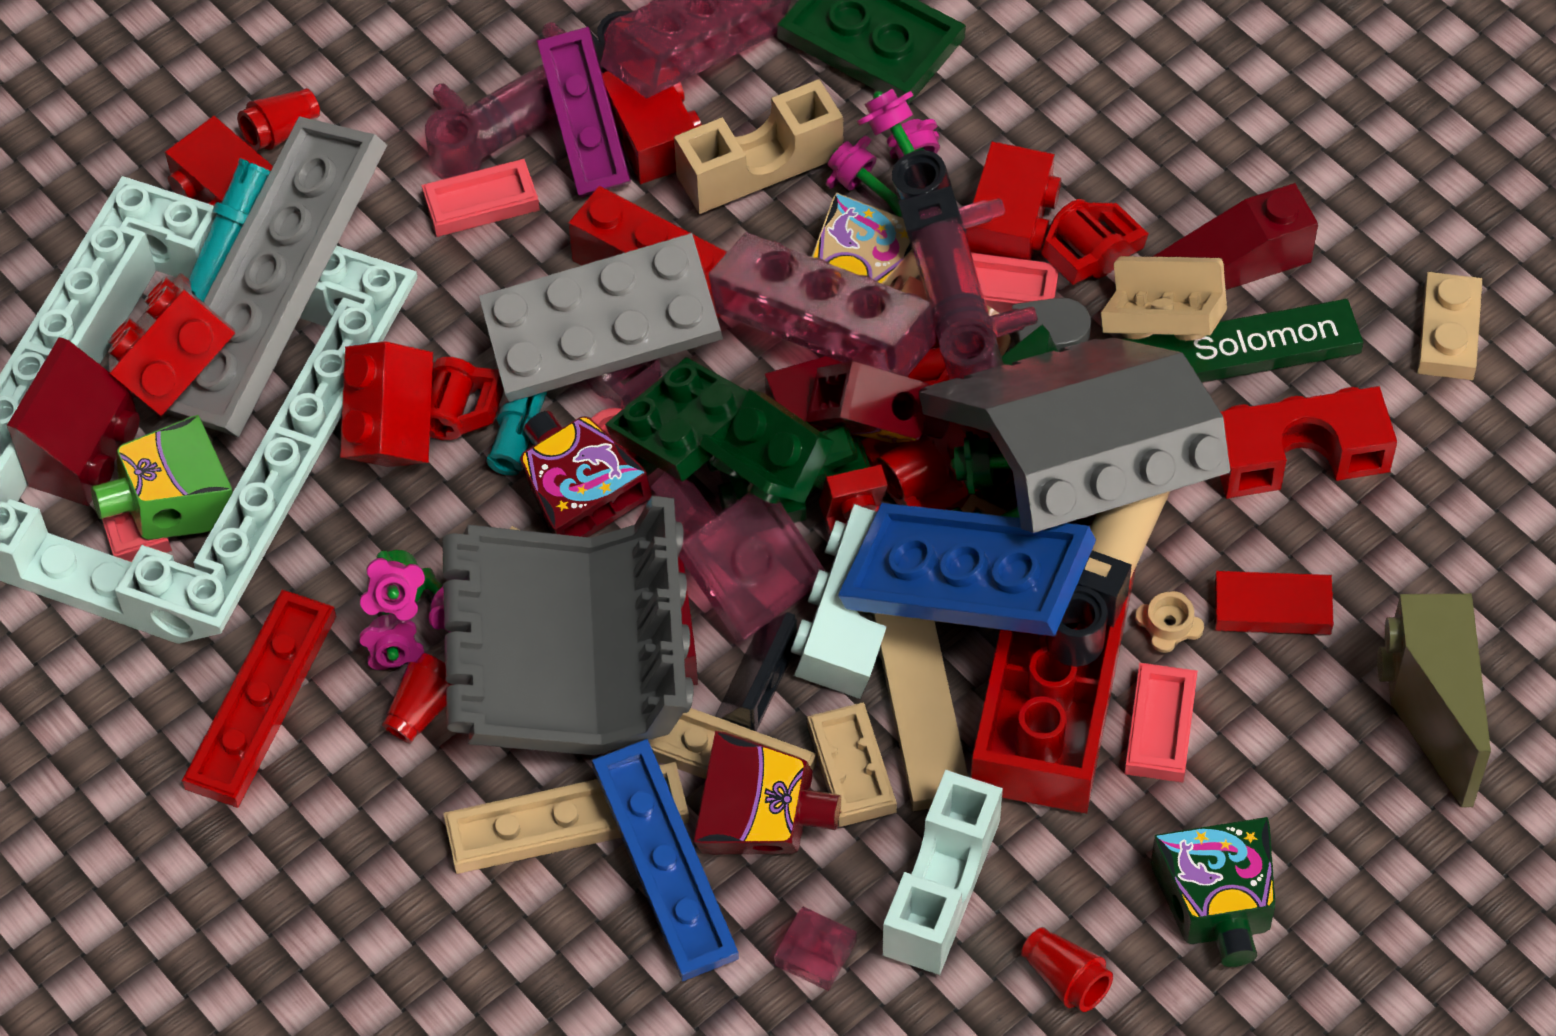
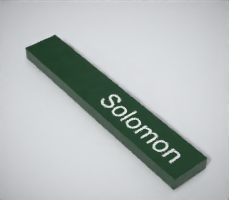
(1269, 341)

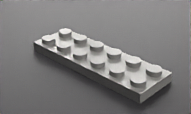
(278, 265)

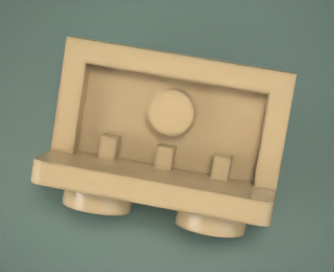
(1166, 297)

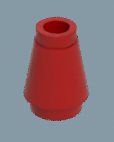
(271, 119)
(418, 698)
(1069, 970)

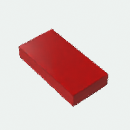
(1273, 602)

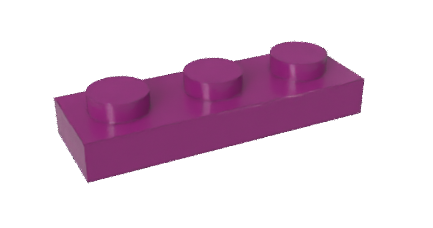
(584, 111)

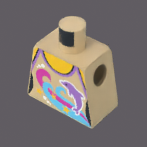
(866, 242)

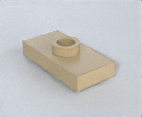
(852, 763)

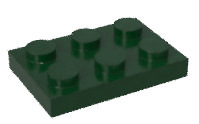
(875, 40)

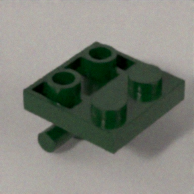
(673, 416)

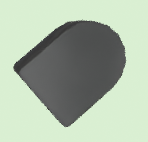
(1062, 317)

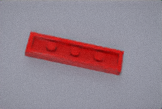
(259, 698)

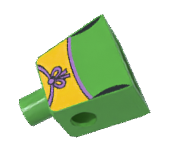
(167, 482)

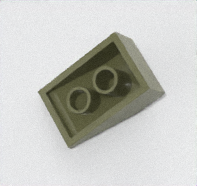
(1439, 685)

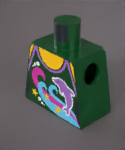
(1219, 884)

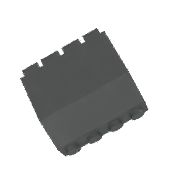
(1090, 426)
(566, 635)

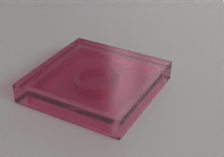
(750, 563)

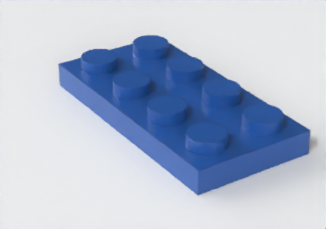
(967, 569)

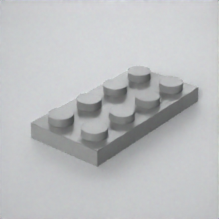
(600, 317)

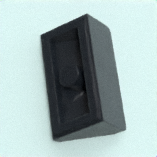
(759, 673)

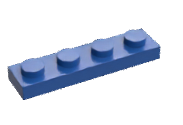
(665, 860)

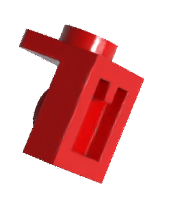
(858, 487)

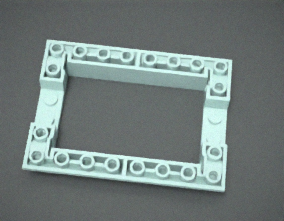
(130, 240)

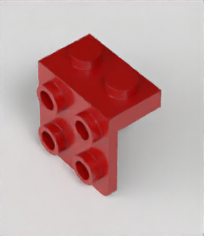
(166, 344)

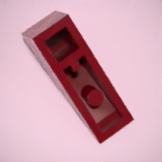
(1255, 237)

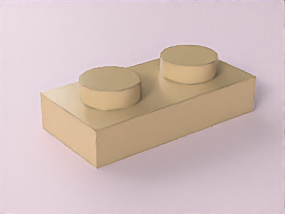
(1450, 326)

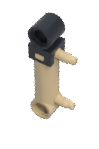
(1105, 579)

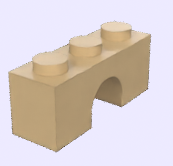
(794, 139)

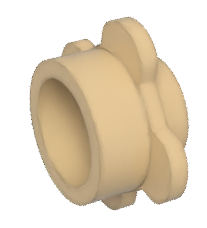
(1169, 606)

